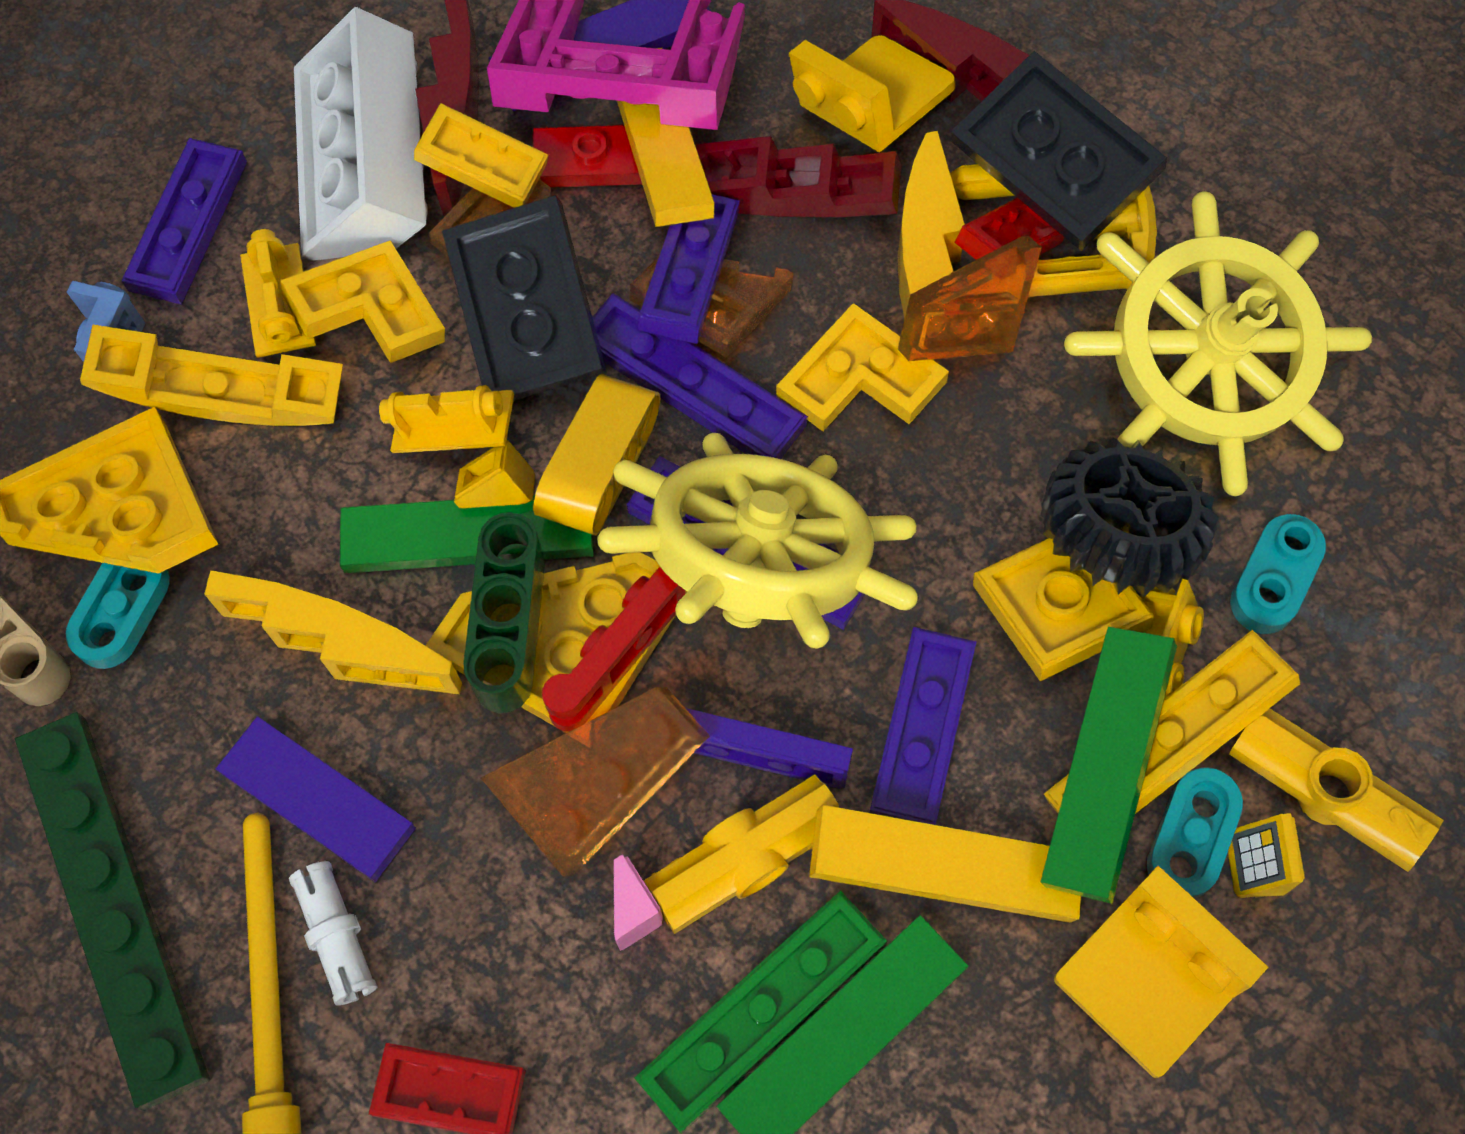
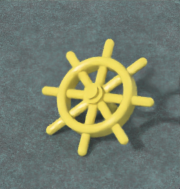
(1220, 341)
(762, 539)

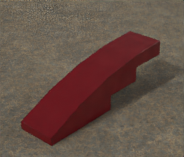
(969, 53)
(457, 86)
(801, 179)

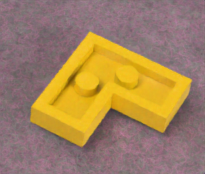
(367, 287)
(856, 357)

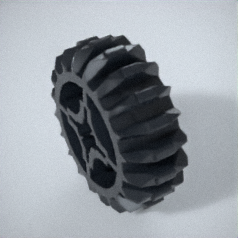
(1128, 516)

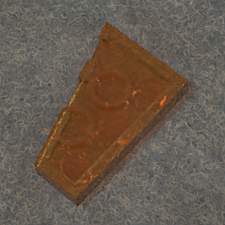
(596, 776)

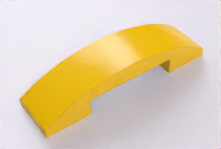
(210, 385)

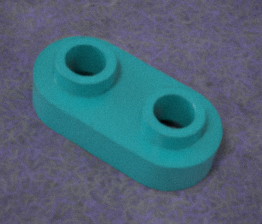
(1279, 569)
(113, 607)
(1195, 837)

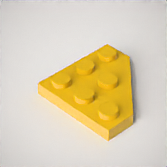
(110, 500)
(570, 611)

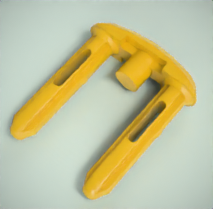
(1072, 273)

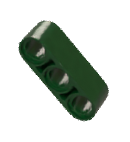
(501, 583)

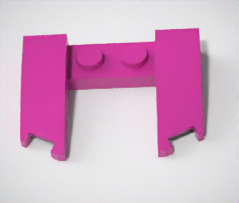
(687, 82)

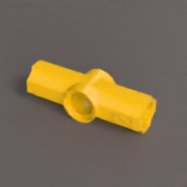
(1371, 813)
(739, 855)

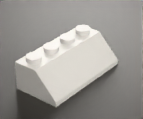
(358, 139)

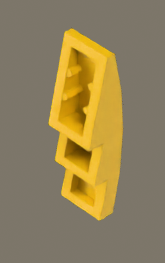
(349, 641)

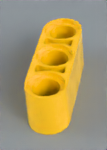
(607, 429)

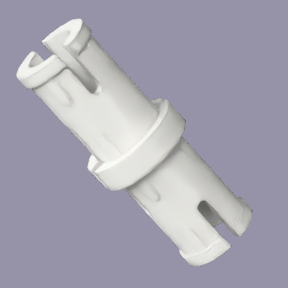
(332, 933)

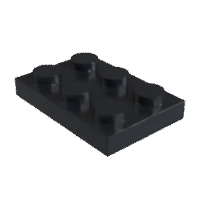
(1058, 150)
(524, 299)

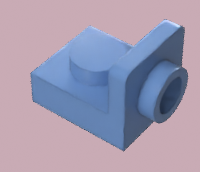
(102, 306)

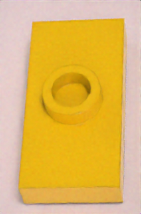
(480, 156)

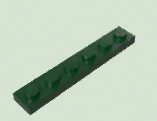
(111, 913)

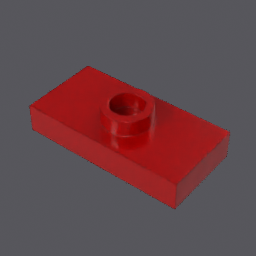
(586, 156)
(1005, 226)
(446, 1091)

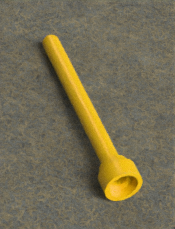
(271, 1107)

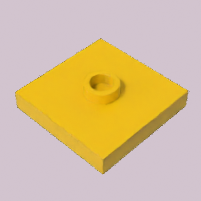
(1053, 612)

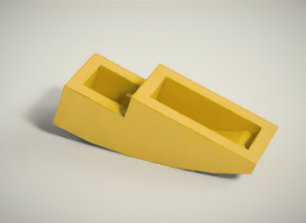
(928, 221)

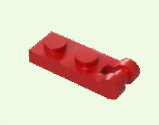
(612, 651)

